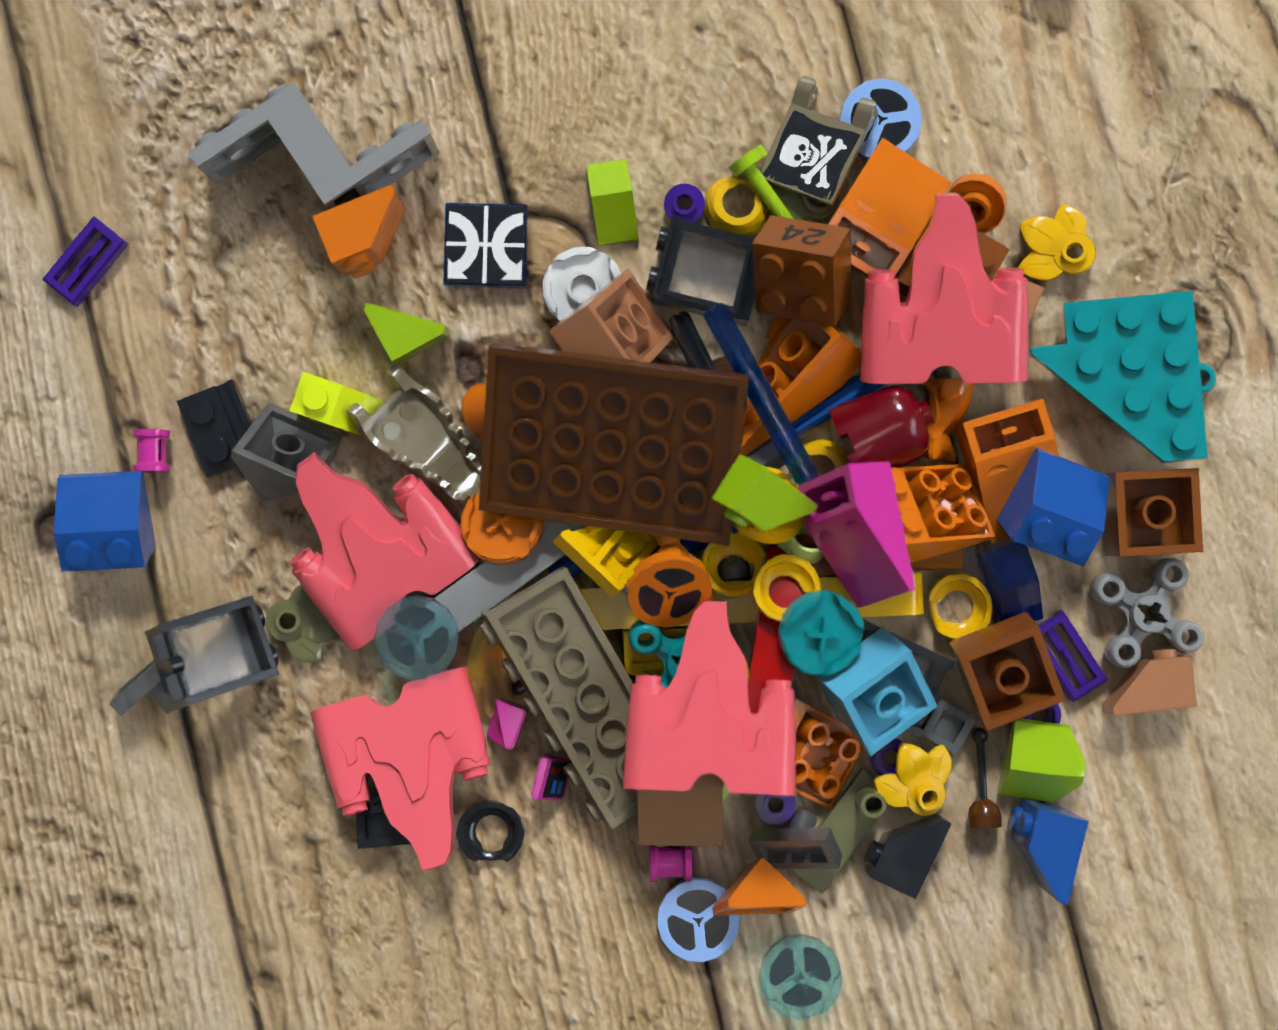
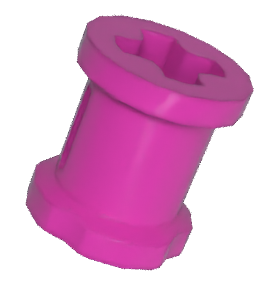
(151, 450)
(670, 863)

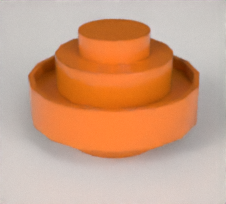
(984, 197)

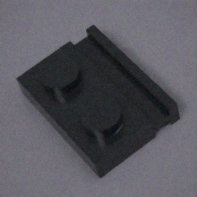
(216, 424)

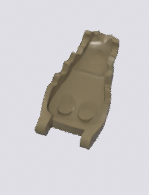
(420, 435)

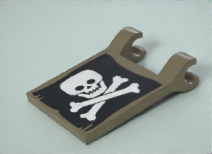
(815, 150)

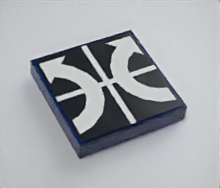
(485, 245)

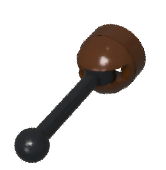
(983, 812)

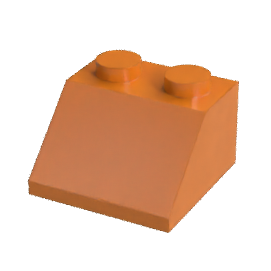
(360, 230)

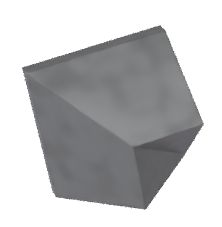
(276, 446)

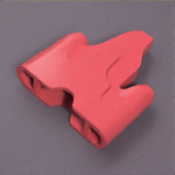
(950, 311)
(369, 551)
(706, 720)
(410, 754)

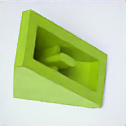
(612, 202)
(404, 334)

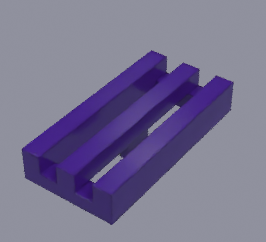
(99, 269)
(1085, 686)

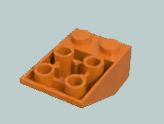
(888, 208)
(999, 450)
(939, 510)
(823, 754)

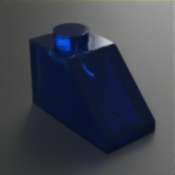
(1012, 580)

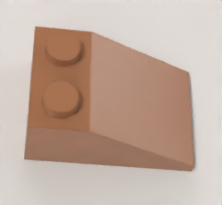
(615, 324)

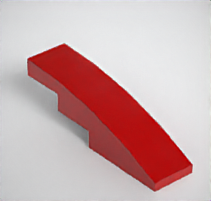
(767, 657)

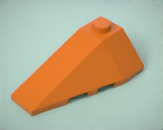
(803, 368)

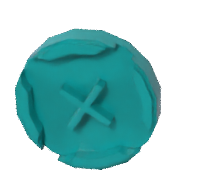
(821, 633)

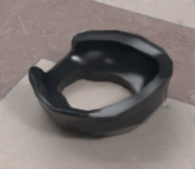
(470, 843)

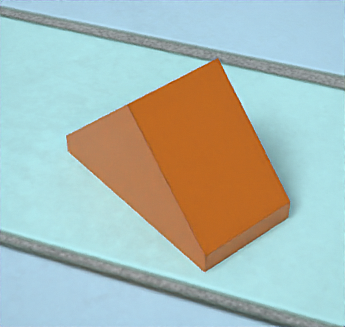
(759, 891)

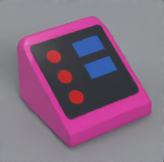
(550, 778)

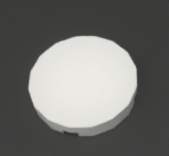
(575, 278)

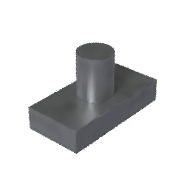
(144, 682)
(797, 846)

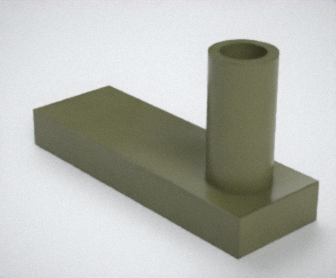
(850, 822)

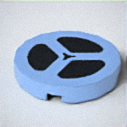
(897, 118)
(689, 924)

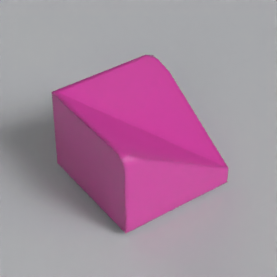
(507, 722)

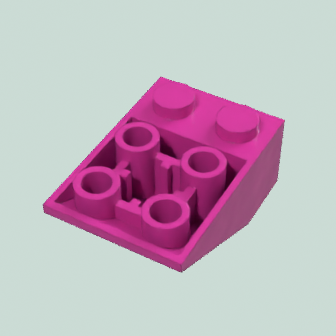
(861, 530)

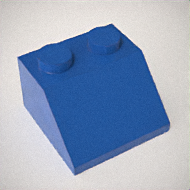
(1057, 507)
(103, 521)
(1049, 843)

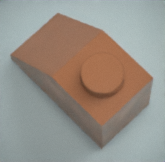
(1154, 685)

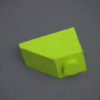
(760, 497)

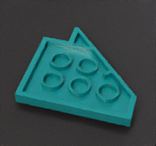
(1137, 368)

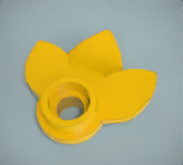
(1051, 241)
(914, 776)

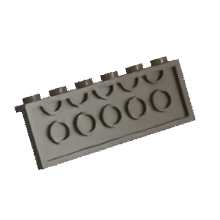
(572, 683)

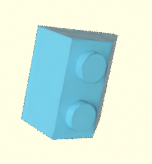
(879, 691)

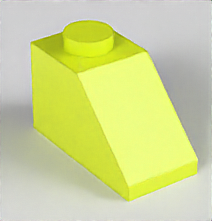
(329, 401)

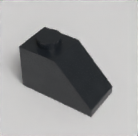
(906, 854)

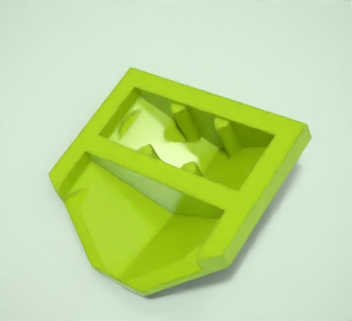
(1041, 761)

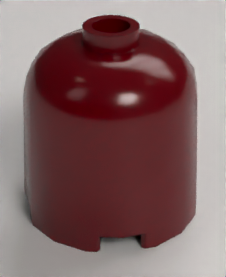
(885, 426)

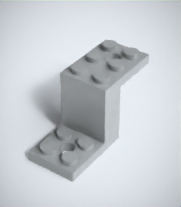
(291, 120)

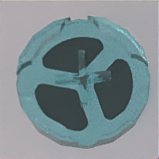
(416, 637)
(800, 976)

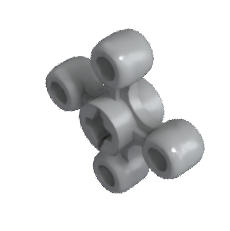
(1156, 598)

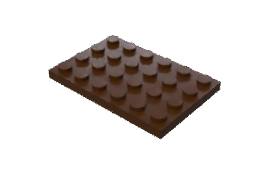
(610, 441)

